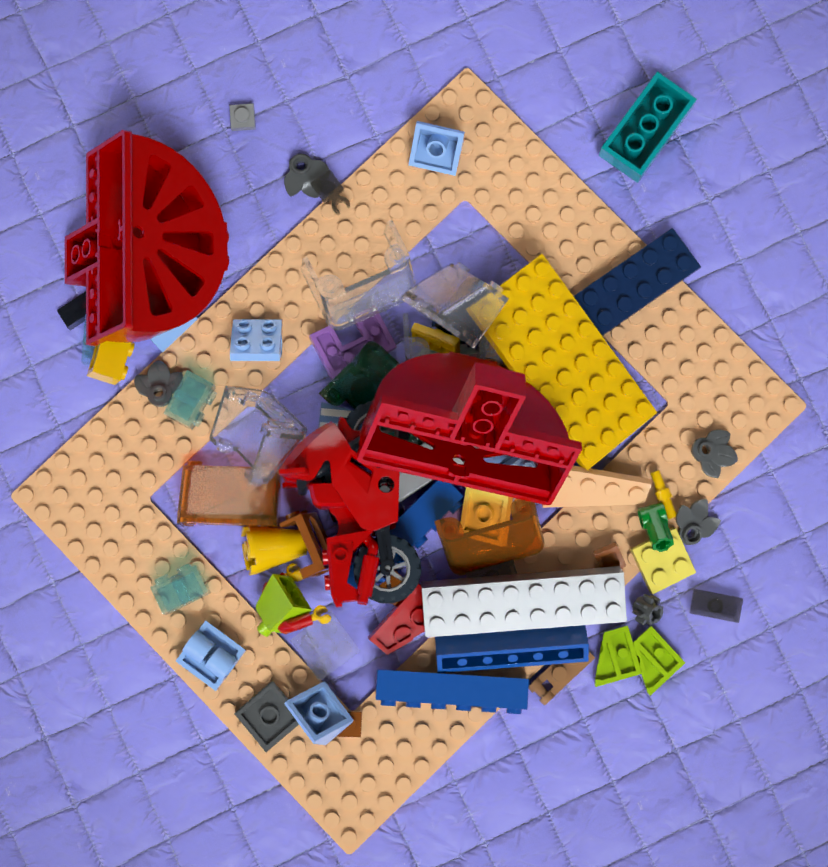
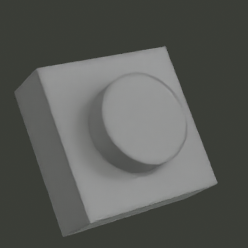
(242, 117)

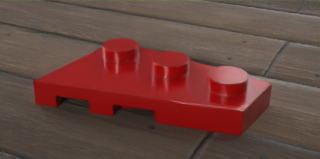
(401, 624)

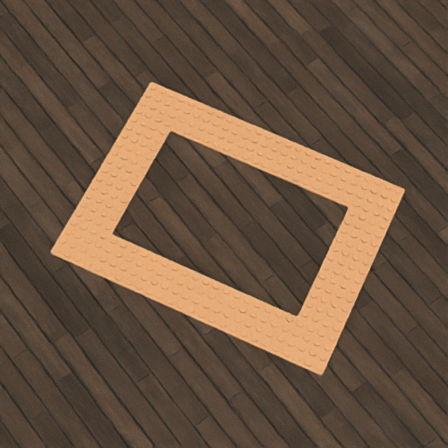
(100, 483)

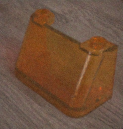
(225, 497)
(494, 543)

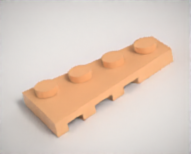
(600, 489)

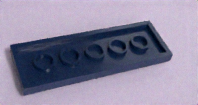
(637, 281)

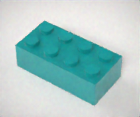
(647, 127)

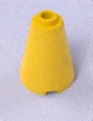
(270, 547)

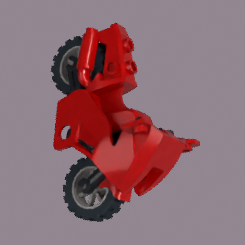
(359, 509)

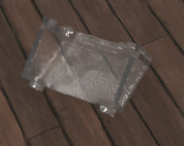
(457, 302)
(257, 430)

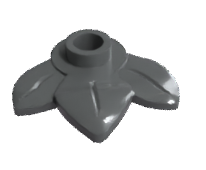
(300, 180)
(158, 380)
(717, 455)
(697, 520)

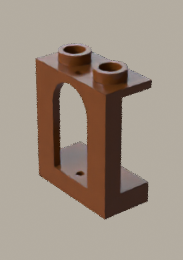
(301, 519)

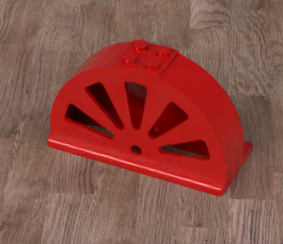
(148, 241)
(462, 404)

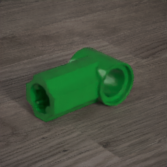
(655, 521)

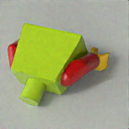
(284, 606)

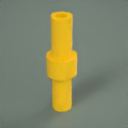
(663, 494)

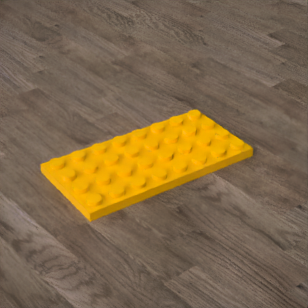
(567, 361)

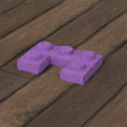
(336, 356)

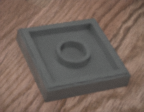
(267, 716)

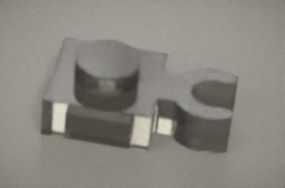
(328, 190)

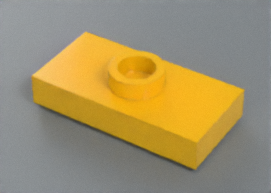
(436, 339)

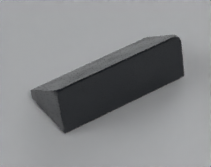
(74, 312)

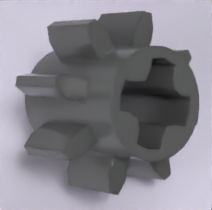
(647, 609)

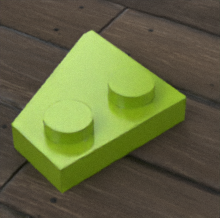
(616, 657)
(655, 659)

